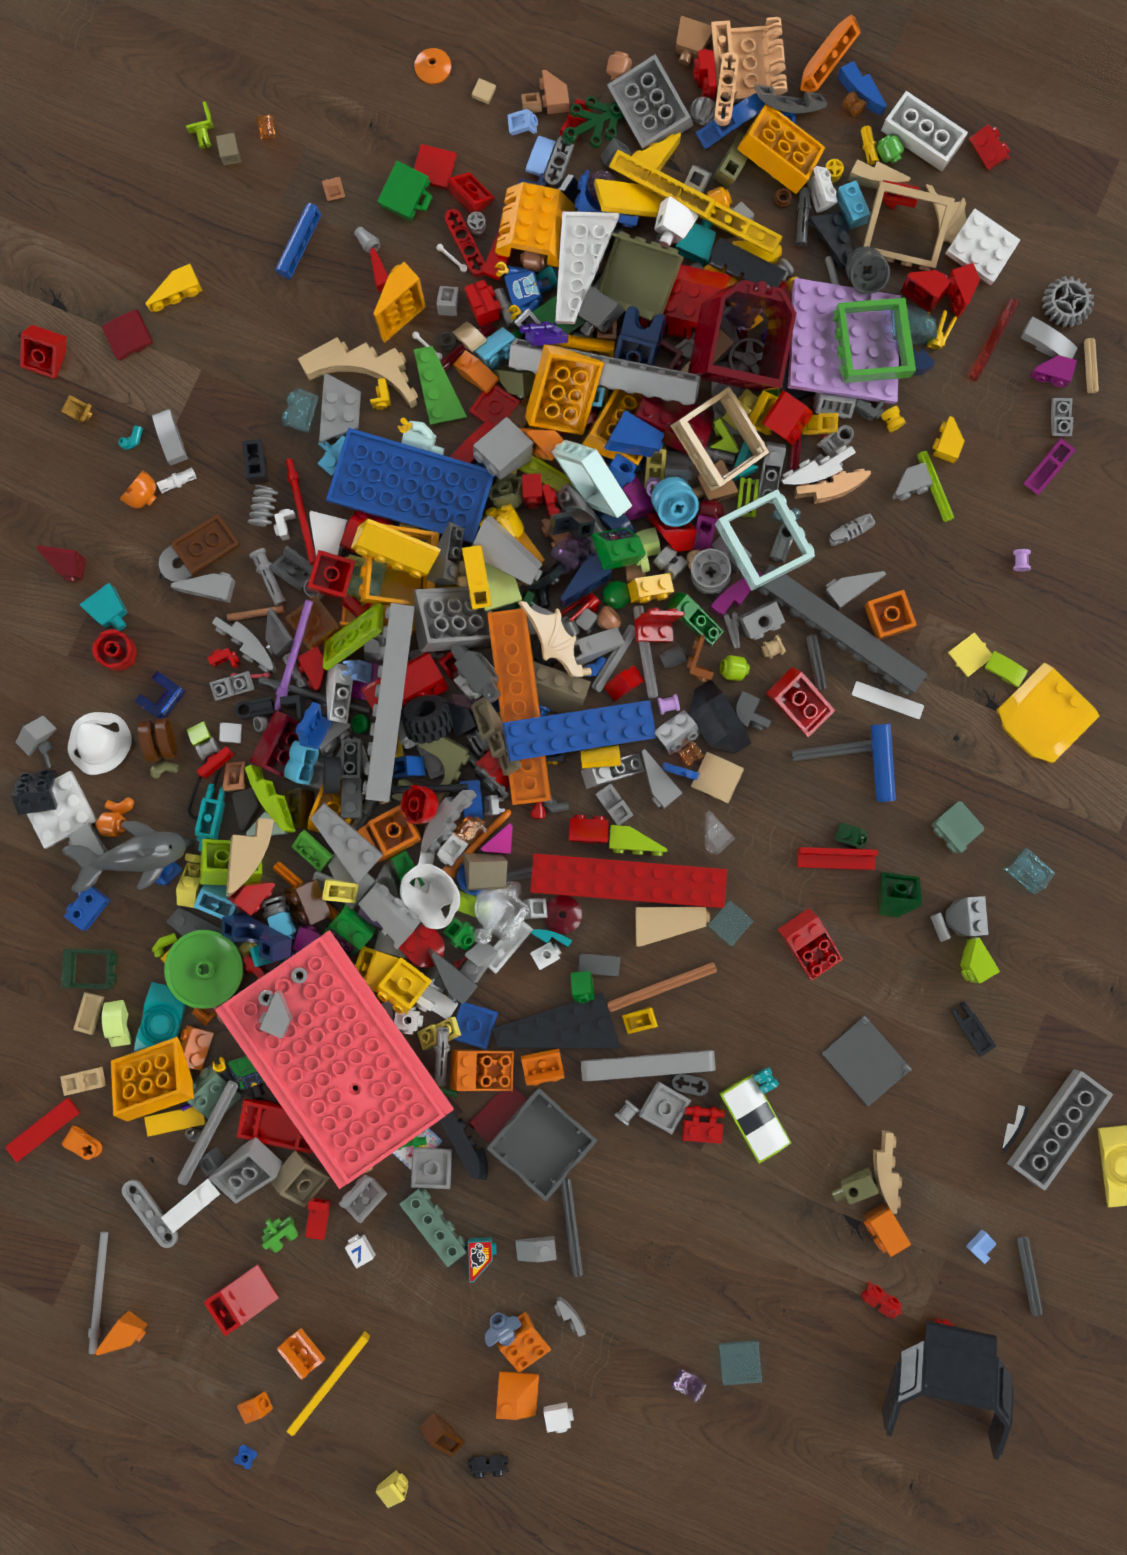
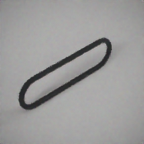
(195, 789)

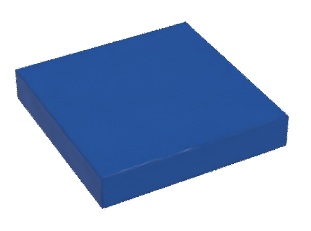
(475, 1024)

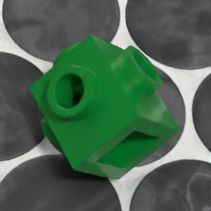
(460, 934)

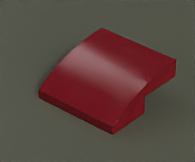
(127, 334)

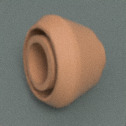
(608, 618)

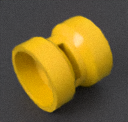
(893, 418)

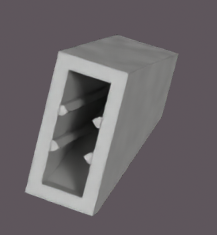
(340, 873)

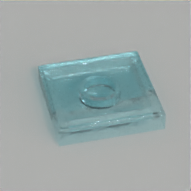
(740, 1362)

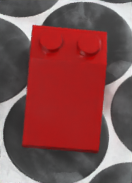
(800, 701)

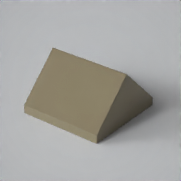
(485, 871)

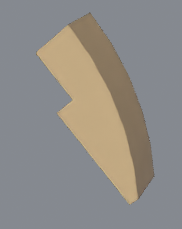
(871, 176)

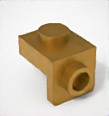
(76, 409)

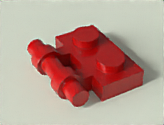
(549, 497)
(703, 1131)

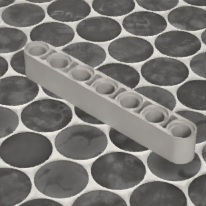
(648, 1065)

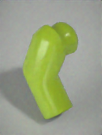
(161, 943)

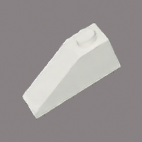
(190, 1205)

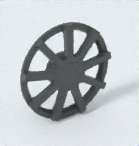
(490, 782)

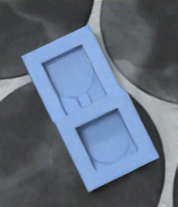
(540, 156)

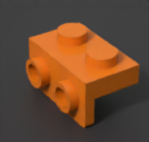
(195, 1045)
(542, 1067)
(301, 1353)

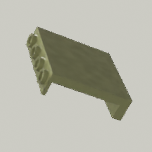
(640, 274)

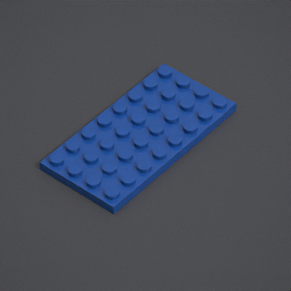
(409, 484)

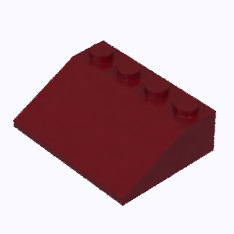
(664, 413)

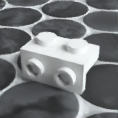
(822, 190)

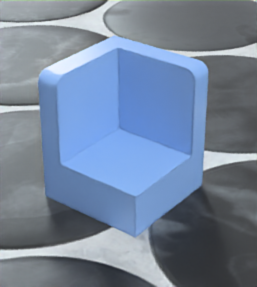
(981, 1246)

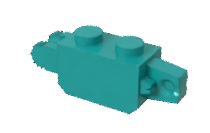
(210, 815)

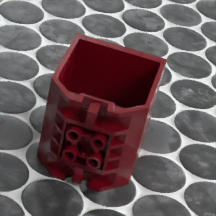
(777, 342)

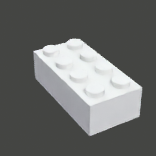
(924, 131)

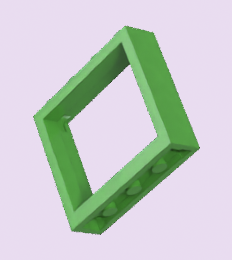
(899, 307)

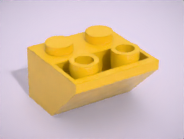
(374, 966)

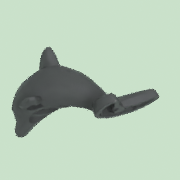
(145, 853)

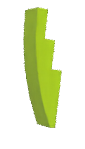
(273, 803)

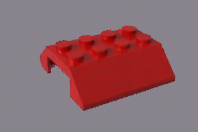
(684, 303)

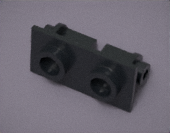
(480, 1468)

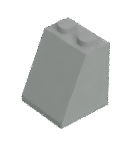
(503, 449)

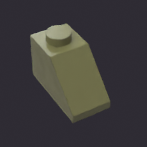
(515, 381)

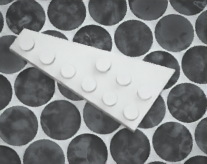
(581, 251)

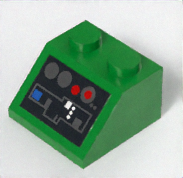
(618, 548)
(350, 930)

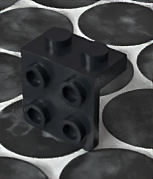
(34, 792)

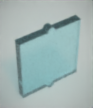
(730, 923)

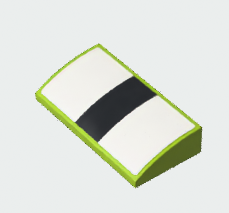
(755, 1118)

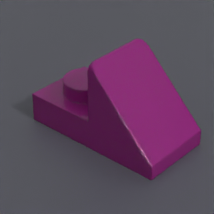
(705, 531)

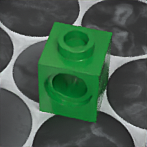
(582, 986)

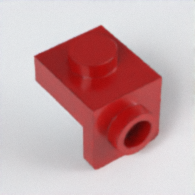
(220, 656)

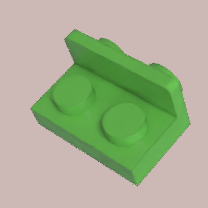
(312, 851)

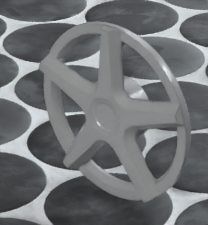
(748, 358)

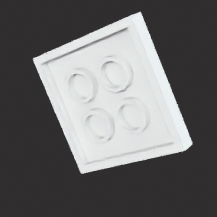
(983, 244)
(71, 813)

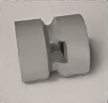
(670, 562)

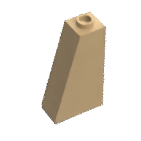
(665, 922)

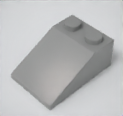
(246, 1170)

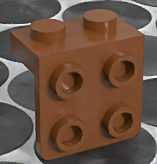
(701, 672)

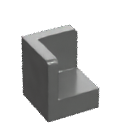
(611, 149)

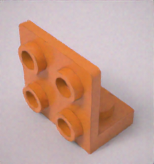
(527, 1345)

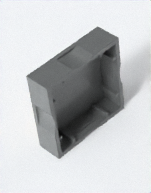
(541, 1144)

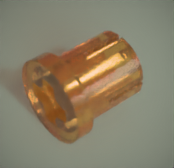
(266, 126)

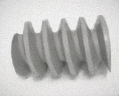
(262, 506)

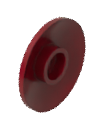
(572, 919)

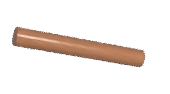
(253, 613)

